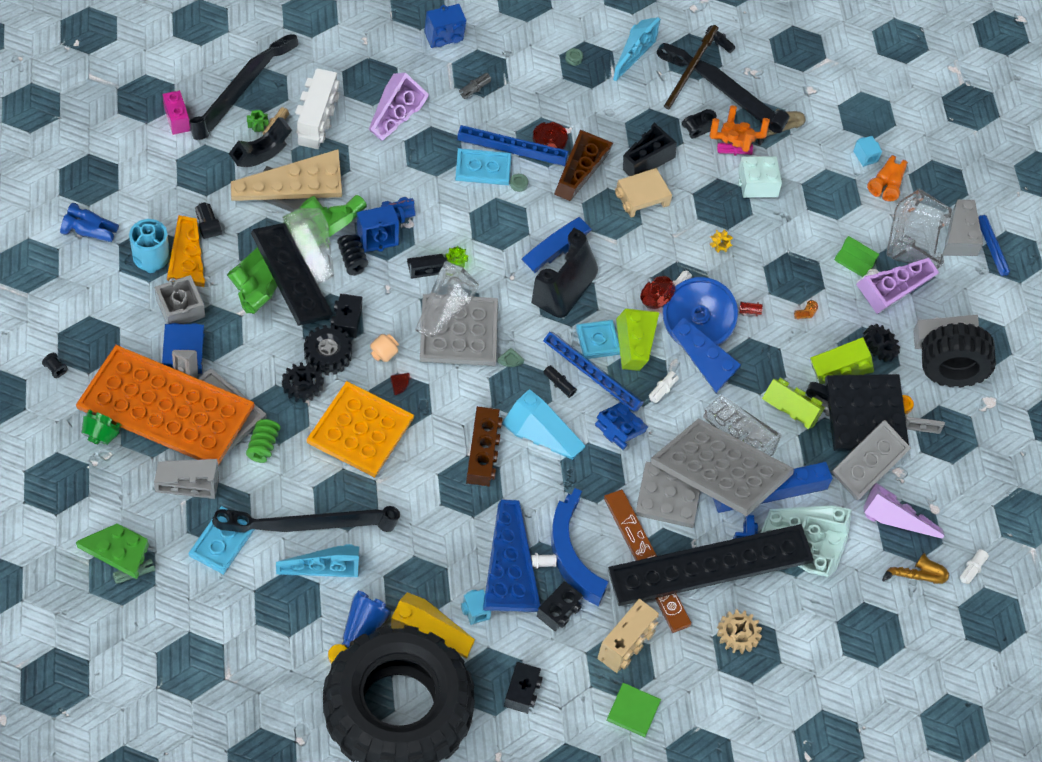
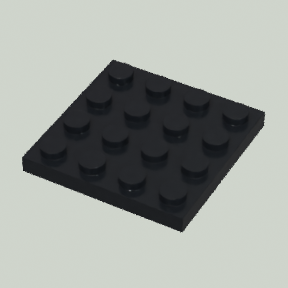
(861, 404)

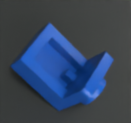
(749, 527)

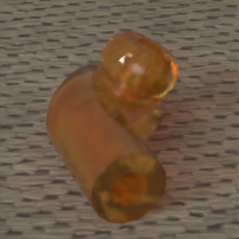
(808, 312)

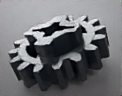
(881, 342)
(302, 382)

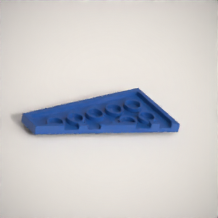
(510, 572)

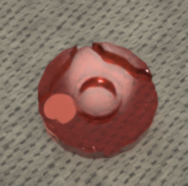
(551, 135)
(658, 292)

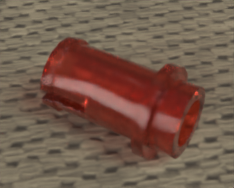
(751, 308)

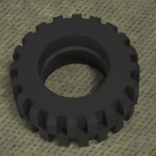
(958, 355)

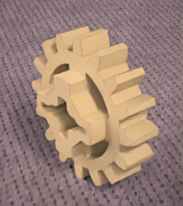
(744, 639)

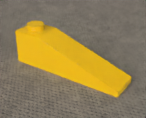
(422, 614)

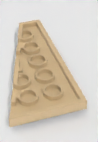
(302, 179)

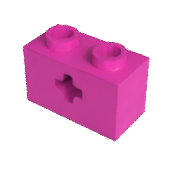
(176, 112)

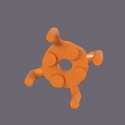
(739, 134)

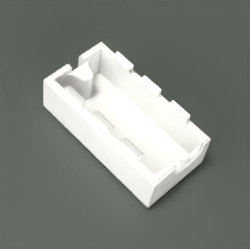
(317, 108)

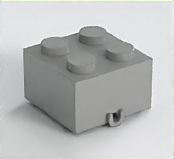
(179, 301)

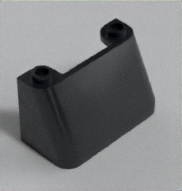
(561, 290)

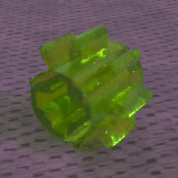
(457, 256)

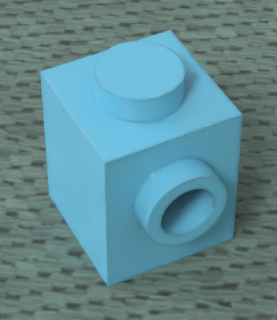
(867, 151)
(473, 607)

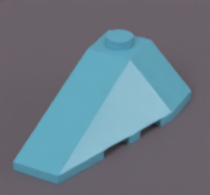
(640, 40)
(334, 561)

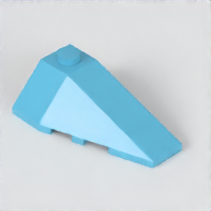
(539, 423)

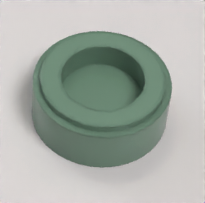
(574, 57)
(519, 182)

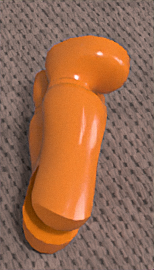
(889, 175)

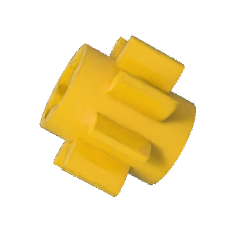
(718, 237)

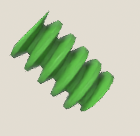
(262, 440)

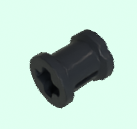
(54, 365)

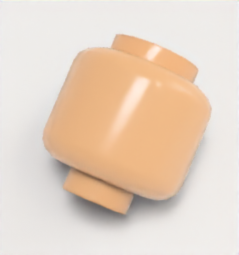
(384, 348)

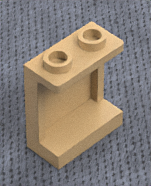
(643, 191)

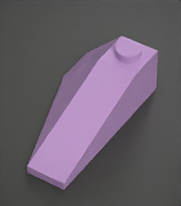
(398, 102)
(886, 509)

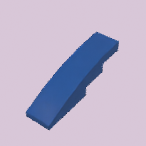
(553, 245)

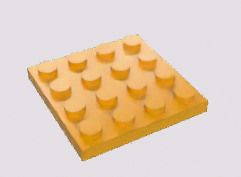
(360, 429)

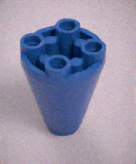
(364, 617)

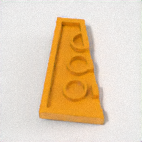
(186, 252)

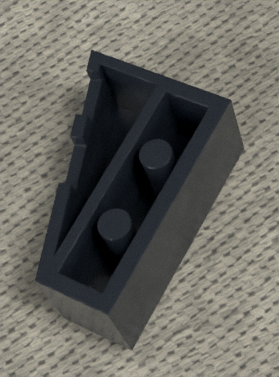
(650, 152)

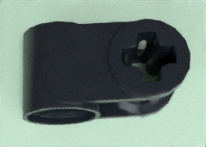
(699, 123)

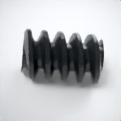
(352, 254)

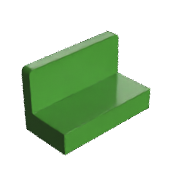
(856, 257)

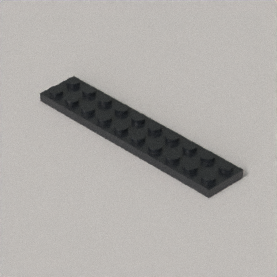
(710, 564)

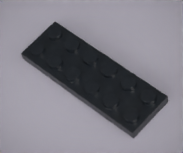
(291, 274)

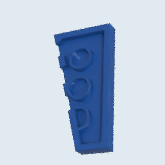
(706, 355)

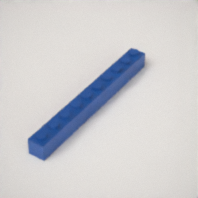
(512, 145)
(593, 371)

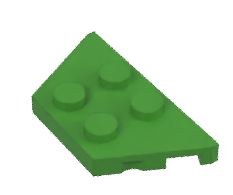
(117, 548)

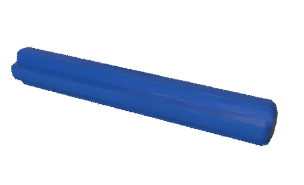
(993, 245)

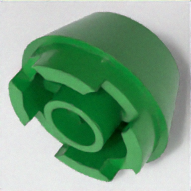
(99, 428)

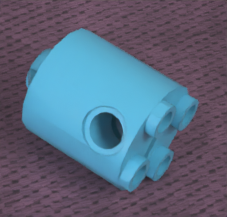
(149, 245)

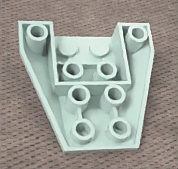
(825, 531)

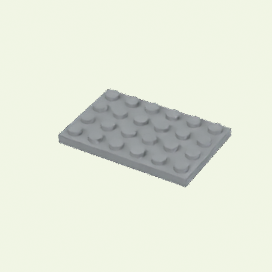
(722, 466)

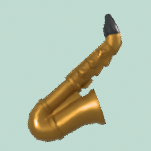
(929, 571)

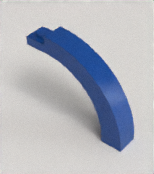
(568, 563)

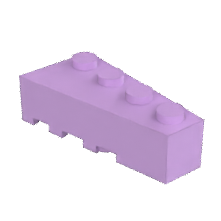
(892, 285)

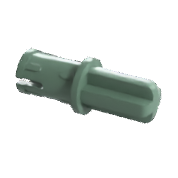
(120, 576)

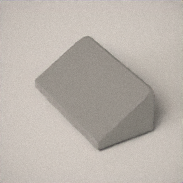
(185, 362)
(924, 425)

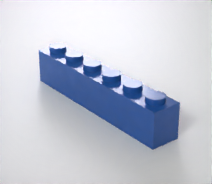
(802, 482)

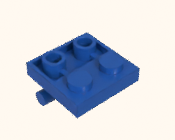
(620, 424)

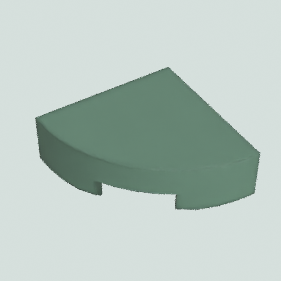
(510, 359)

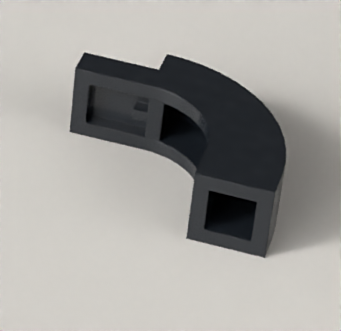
(263, 149)

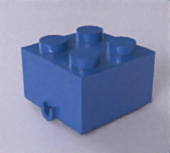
(445, 25)
(378, 228)

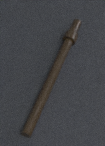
(706, 41)

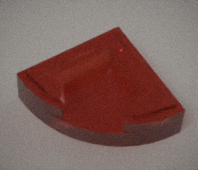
(399, 382)

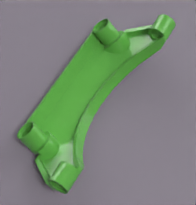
(253, 274)

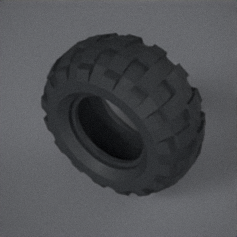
(398, 653)

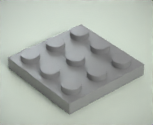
(666, 498)

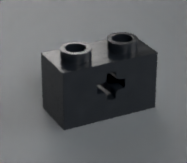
(348, 314)
(522, 676)

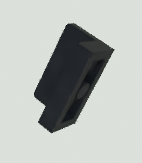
(425, 265)

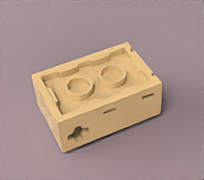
(628, 636)

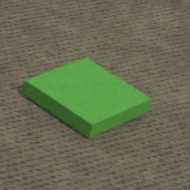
(633, 710)

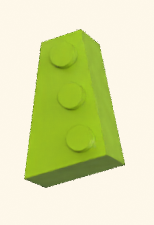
(636, 337)
(847, 359)
(794, 402)

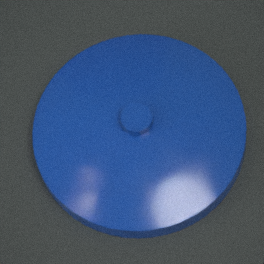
(705, 305)

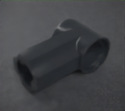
(208, 223)

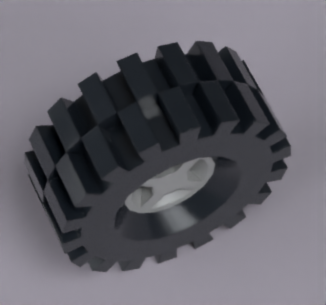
(330, 341)

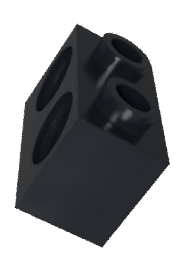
(556, 604)

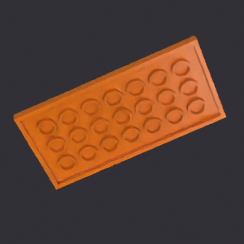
(166, 405)

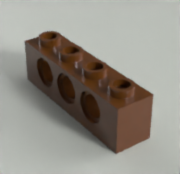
(478, 473)

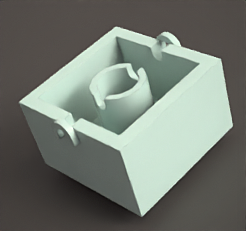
(759, 176)

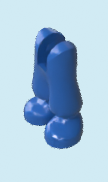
(87, 224)

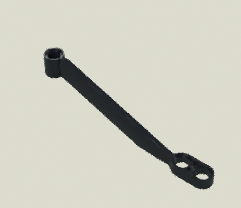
(728, 86)
(202, 125)
(385, 519)

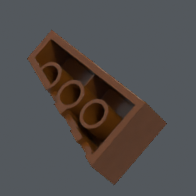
(583, 161)

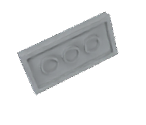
(870, 460)

